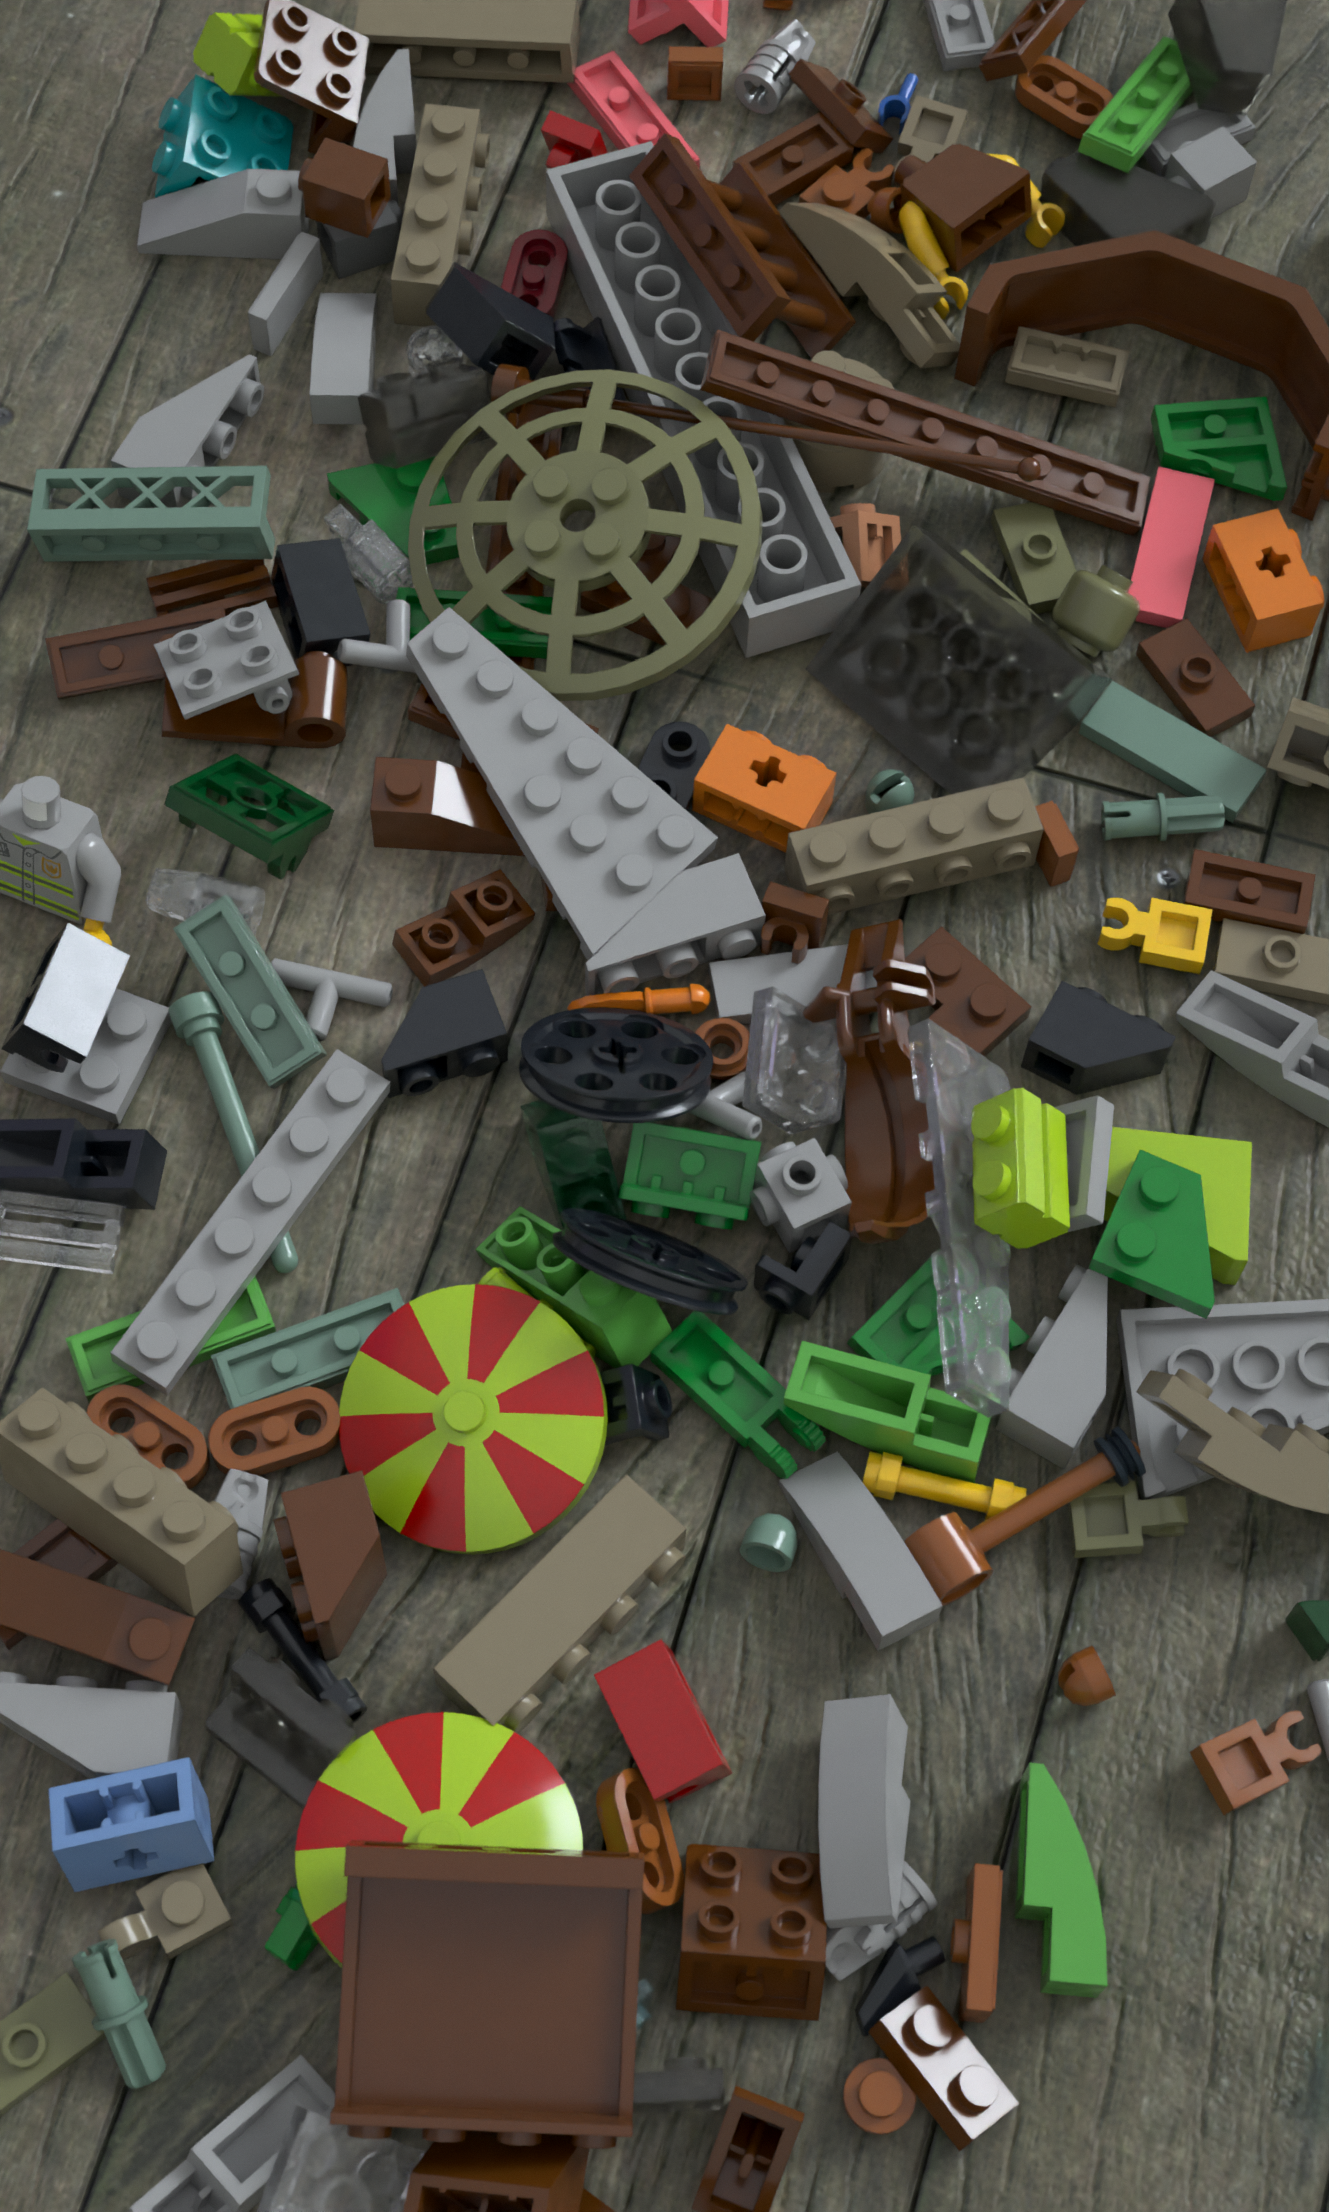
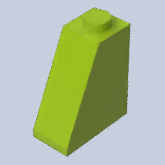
(1225, 1186)

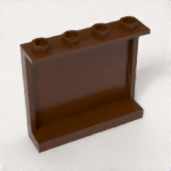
(489, 1992)

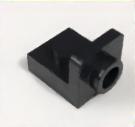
(809, 1276)
(635, 1404)

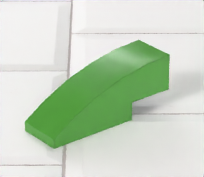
(888, 1410)
(1059, 1889)

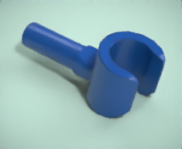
(899, 104)

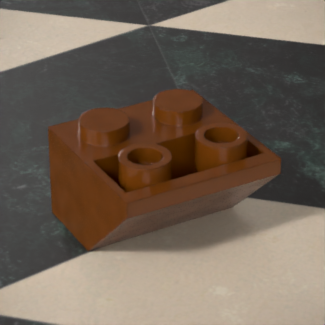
(337, 1551)
(498, 2176)

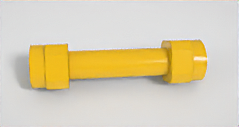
(886, 1476)

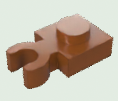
(852, 189)
(1249, 1764)

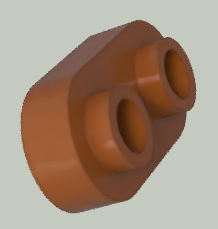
(1061, 95)
(273, 1427)
(155, 1430)
(640, 1824)

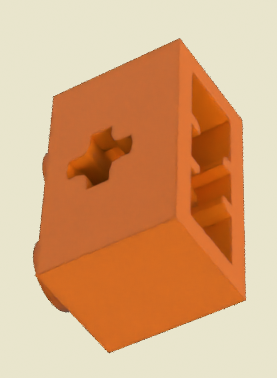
(1263, 580)
(762, 787)

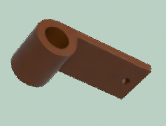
(311, 721)

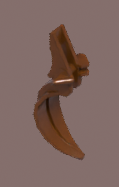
(881, 1111)

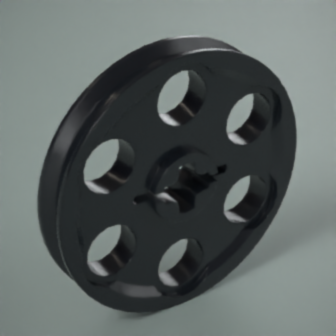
(613, 1063)
(649, 1261)

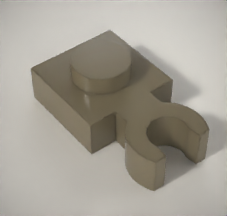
(930, 129)

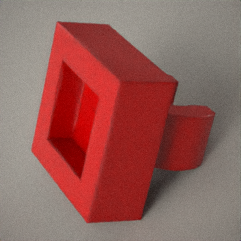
(570, 140)

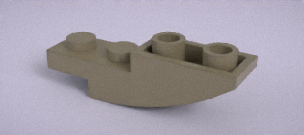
(871, 263)
(1237, 1449)

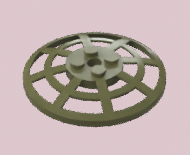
(606, 548)

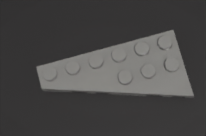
(568, 797)
(1252, 1356)

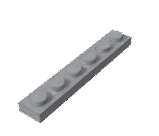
(250, 1223)

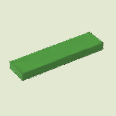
(1139, 109)

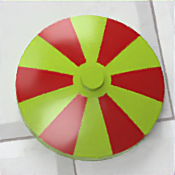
(473, 1419)
(426, 1783)

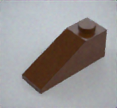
(435, 809)
(91, 1619)

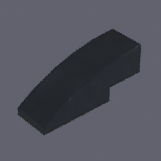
(81, 1164)

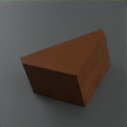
(748, 2155)

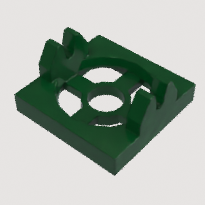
(287, 807)

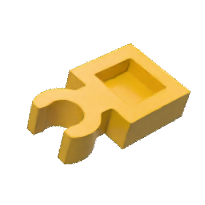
(1168, 933)

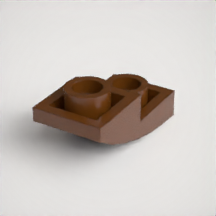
(466, 930)

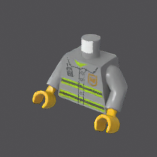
(56, 856)

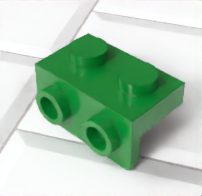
(690, 1172)

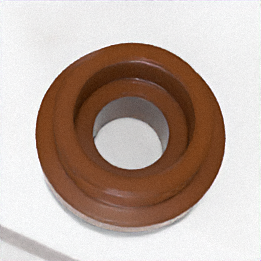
(729, 1033)

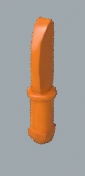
(658, 1001)

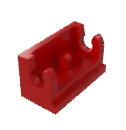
(662, 1723)

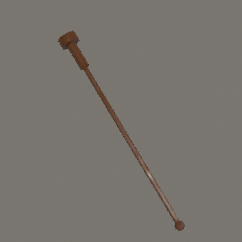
(511, 377)

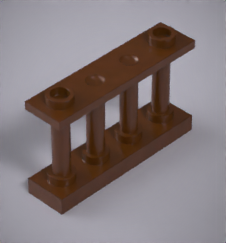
(741, 248)

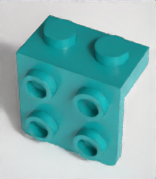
(217, 136)

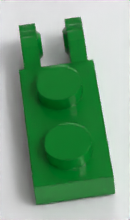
(733, 1390)

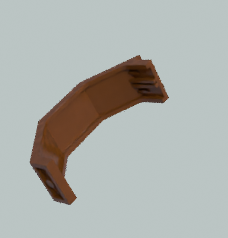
(1177, 292)

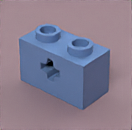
(130, 1824)

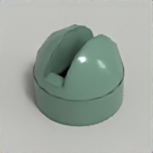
(898, 796)
(770, 1543)

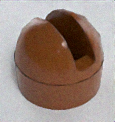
(881, 213)
(1085, 1678)

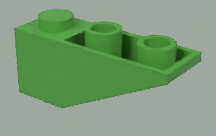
(603, 1313)

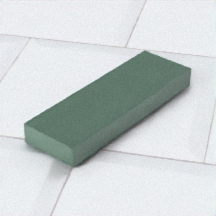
(1171, 749)
(250, 991)
(302, 1355)

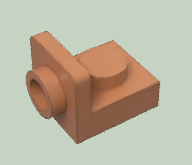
(867, 538)

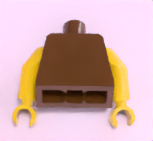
(964, 207)

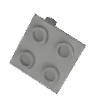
(230, 661)

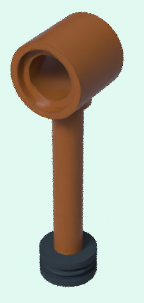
(954, 1554)

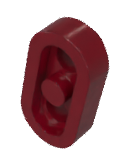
(529, 281)

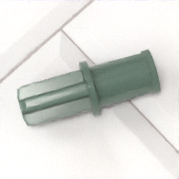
(1162, 816)
(120, 2013)

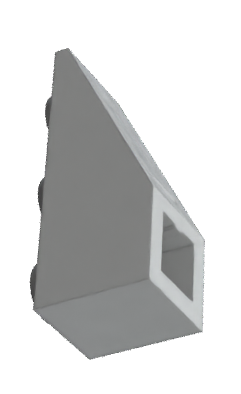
(193, 427)
(690, 921)
(1067, 1377)
(94, 1726)

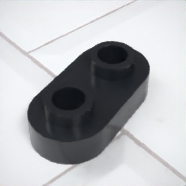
(674, 769)

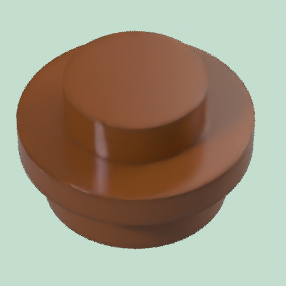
(878, 2097)

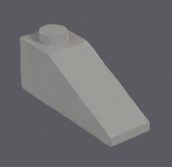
(231, 216)

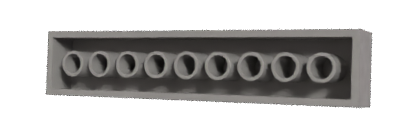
(663, 327)

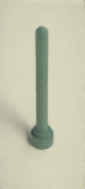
(199, 1022)

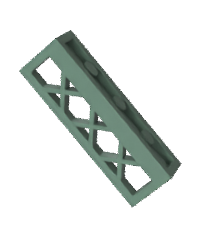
(154, 532)

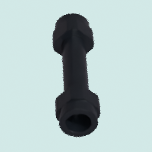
(269, 1611)

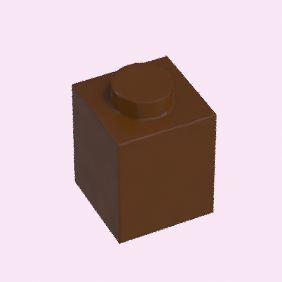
(345, 187)

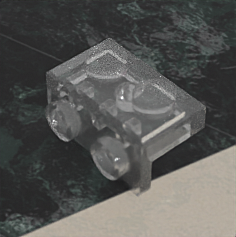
(792, 1065)

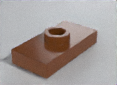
(977, 1943)

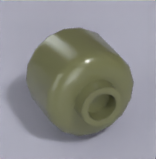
(1096, 610)

